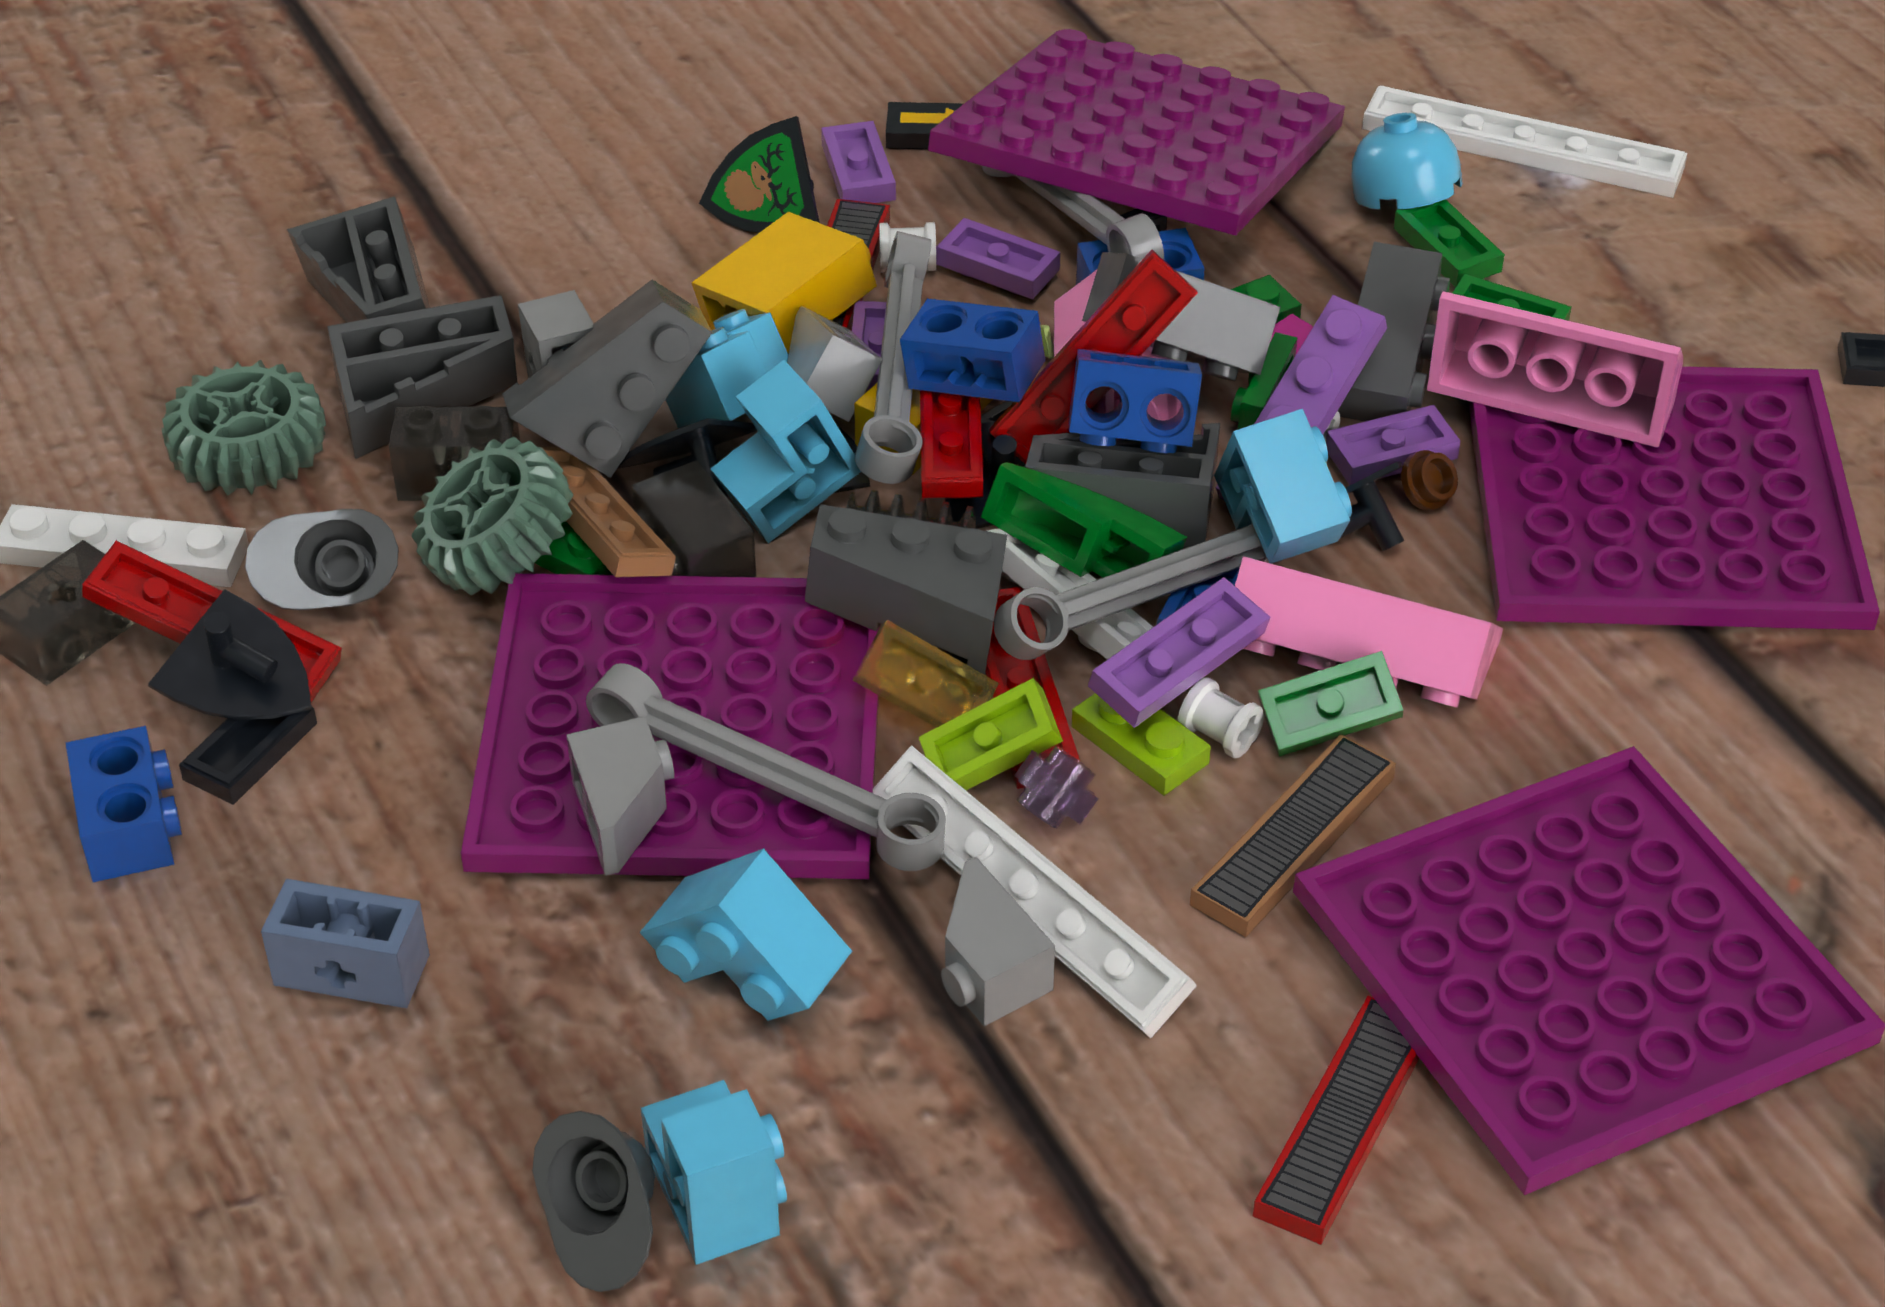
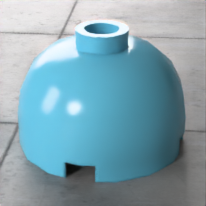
(1405, 163)

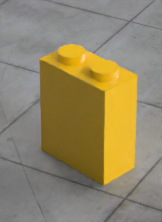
(787, 268)

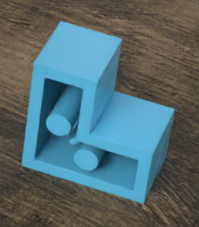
(726, 365)
(792, 458)
(1281, 484)
(754, 929)
(716, 1168)

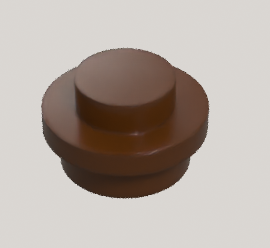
(1429, 479)

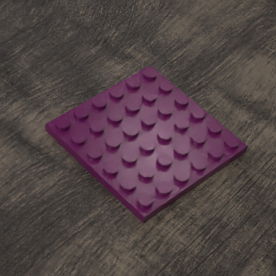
(1141, 130)
(1715, 527)
(714, 645)
(1584, 966)

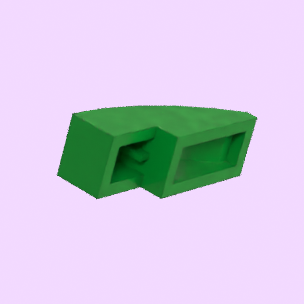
(1075, 523)

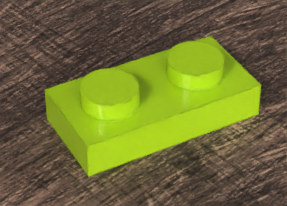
(993, 735)
(1155, 750)

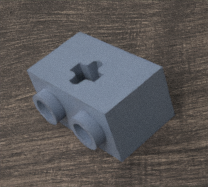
(346, 943)

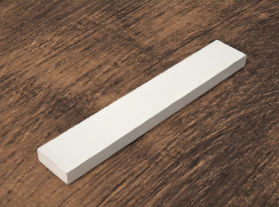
(1537, 142)
(1084, 931)

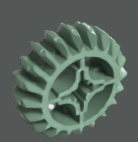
(244, 427)
(492, 515)

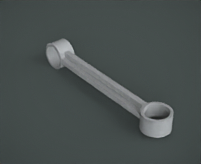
(1121, 235)
(891, 417)
(1121, 591)
(631, 693)

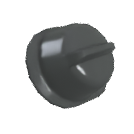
(322, 559)
(595, 1198)

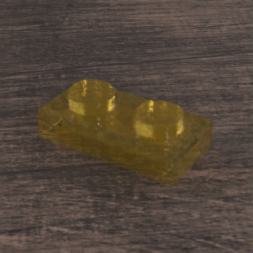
(921, 677)

